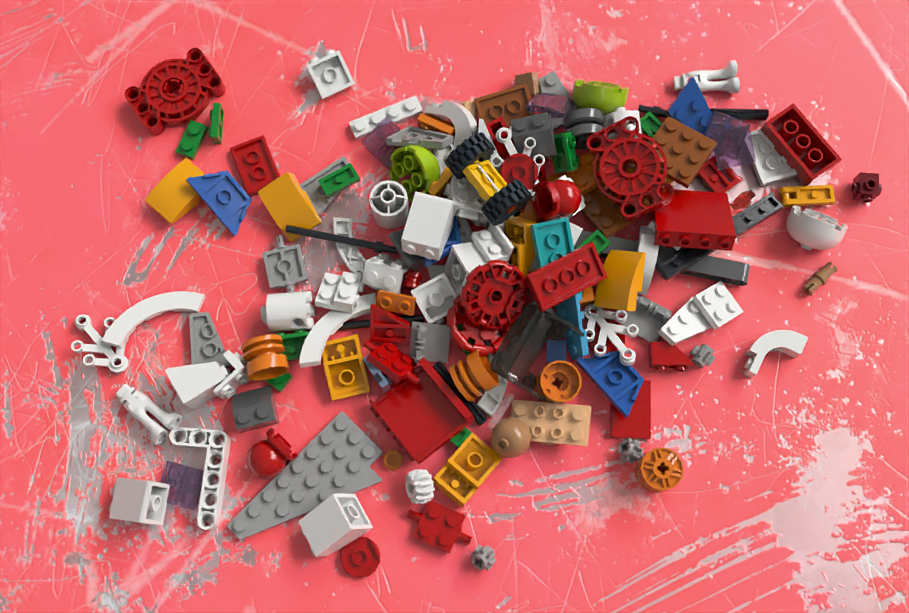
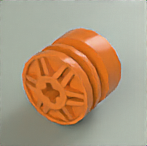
(265, 357)
(562, 372)
(474, 375)
(653, 479)

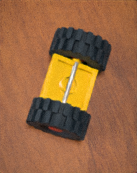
(472, 162)

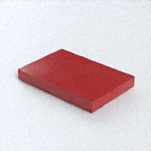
(254, 164)
(638, 422)

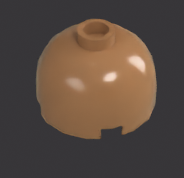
(510, 438)

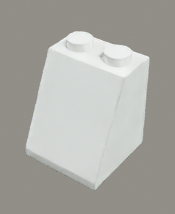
(428, 226)
(461, 262)
(197, 381)
(139, 501)
(334, 524)

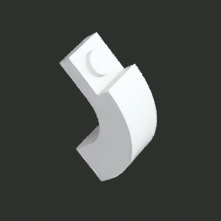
(461, 118)
(646, 245)
(785, 341)

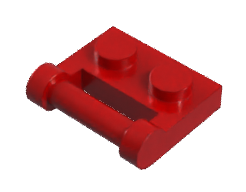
(715, 179)

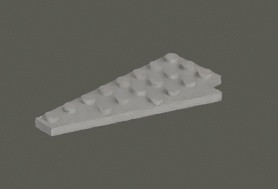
(330, 464)

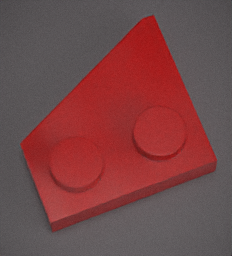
(387, 326)

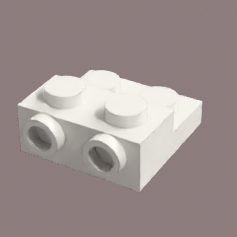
(330, 74)
(340, 292)
(435, 298)

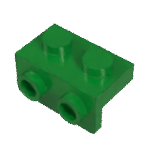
(566, 157)
(293, 344)

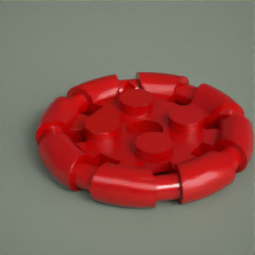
(486, 287)
(474, 332)

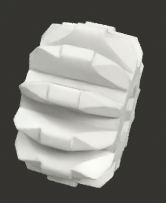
(419, 486)

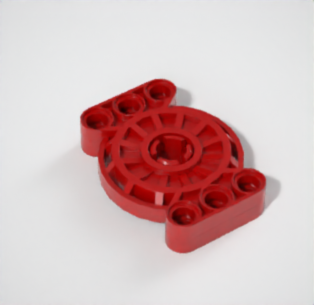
(169, 76)
(634, 187)

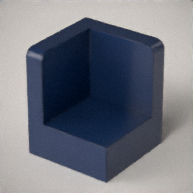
(555, 350)

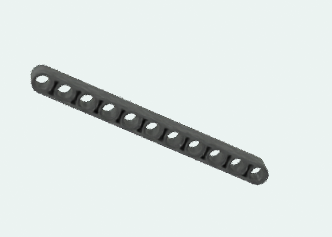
(707, 268)

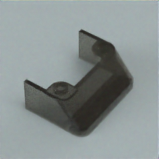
(524, 344)

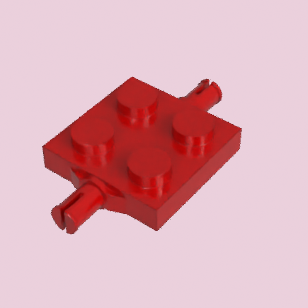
(391, 361)
(439, 526)

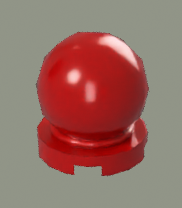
(555, 199)
(269, 457)

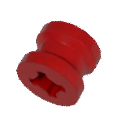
(411, 280)

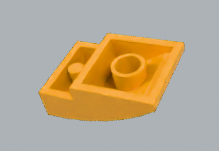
(173, 194)
(289, 205)
(519, 233)
(624, 279)
(345, 367)
(466, 470)

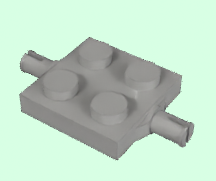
(285, 266)

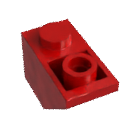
(492, 128)
(665, 356)

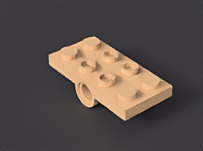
(554, 422)

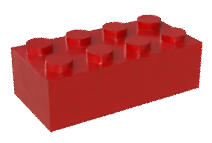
(800, 145)

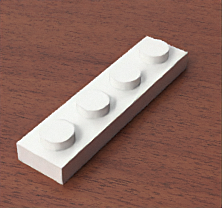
(397, 113)

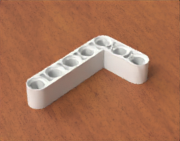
(210, 469)

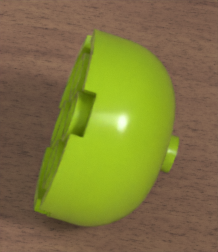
(599, 95)
(418, 163)

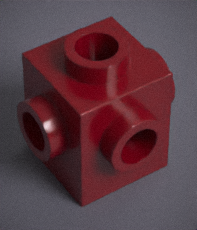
(866, 187)

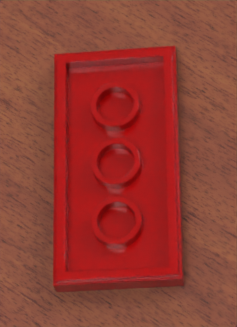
(566, 276)

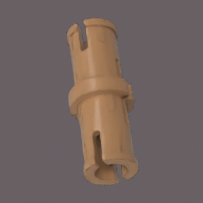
(819, 278)

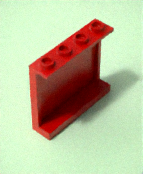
(695, 221)
(422, 414)

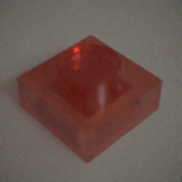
(743, 200)

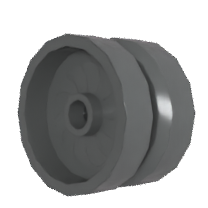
(583, 124)

